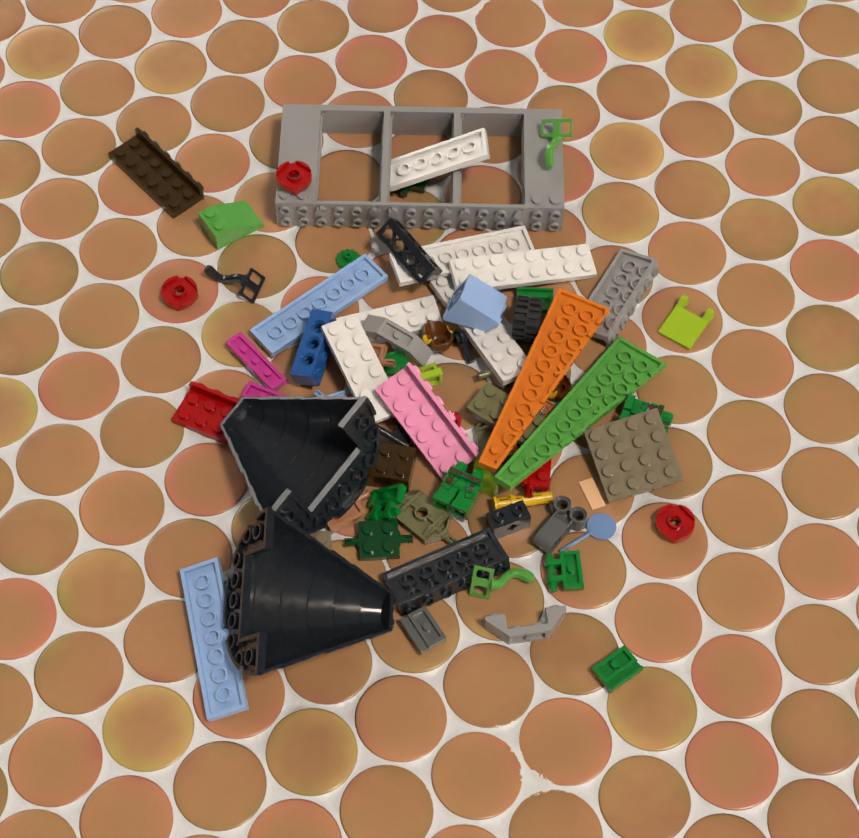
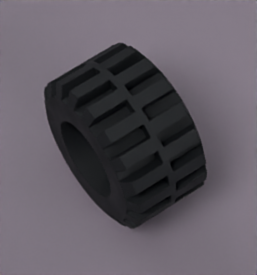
(527, 318)

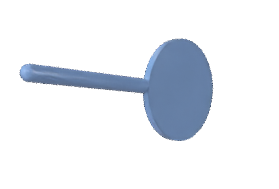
(599, 526)

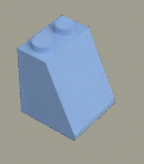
(475, 305)

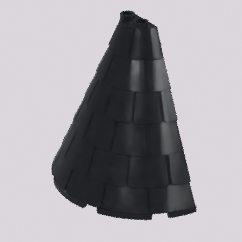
(304, 453)
(296, 598)

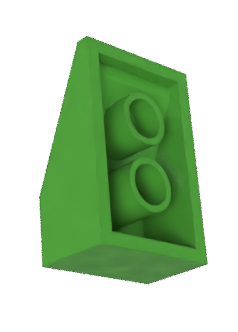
(229, 222)

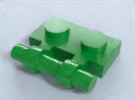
(386, 498)
(571, 571)

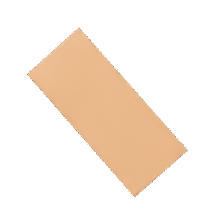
(592, 493)

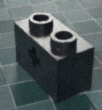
(508, 519)

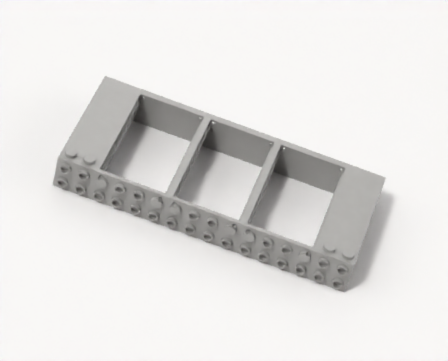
(541, 187)

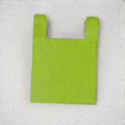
(684, 326)

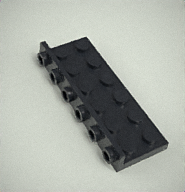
(445, 571)

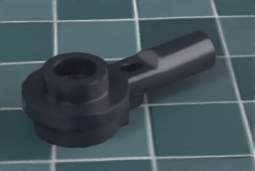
(461, 341)

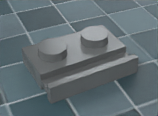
(423, 629)

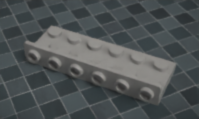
(622, 290)

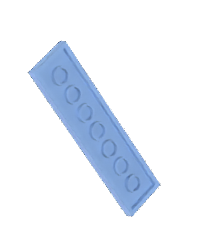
(330, 295)
(219, 678)

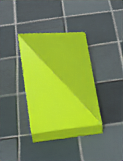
(489, 486)

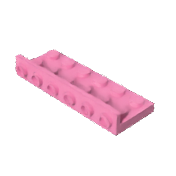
(426, 420)

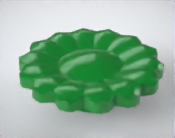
(346, 257)

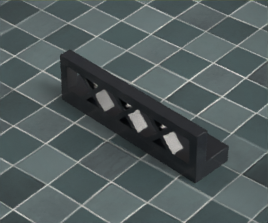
(414, 247)

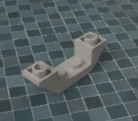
(399, 337)
(497, 625)

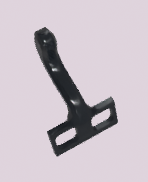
(244, 280)

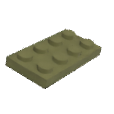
(488, 406)

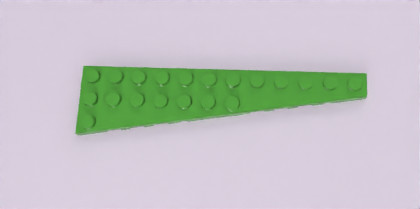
(605, 386)

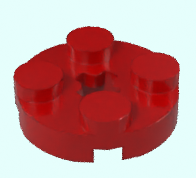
(297, 184)
(179, 301)
(675, 533)

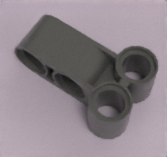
(560, 524)

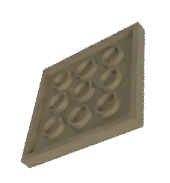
(633, 455)

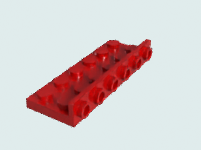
(204, 411)

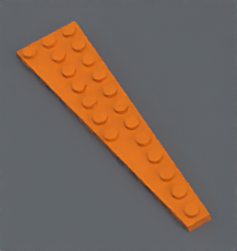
(559, 342)

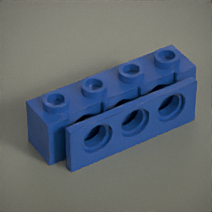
(313, 350)

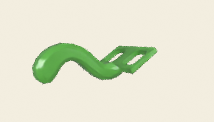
(556, 136)
(493, 584)

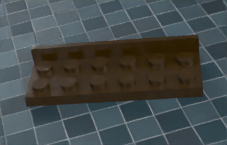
(157, 174)

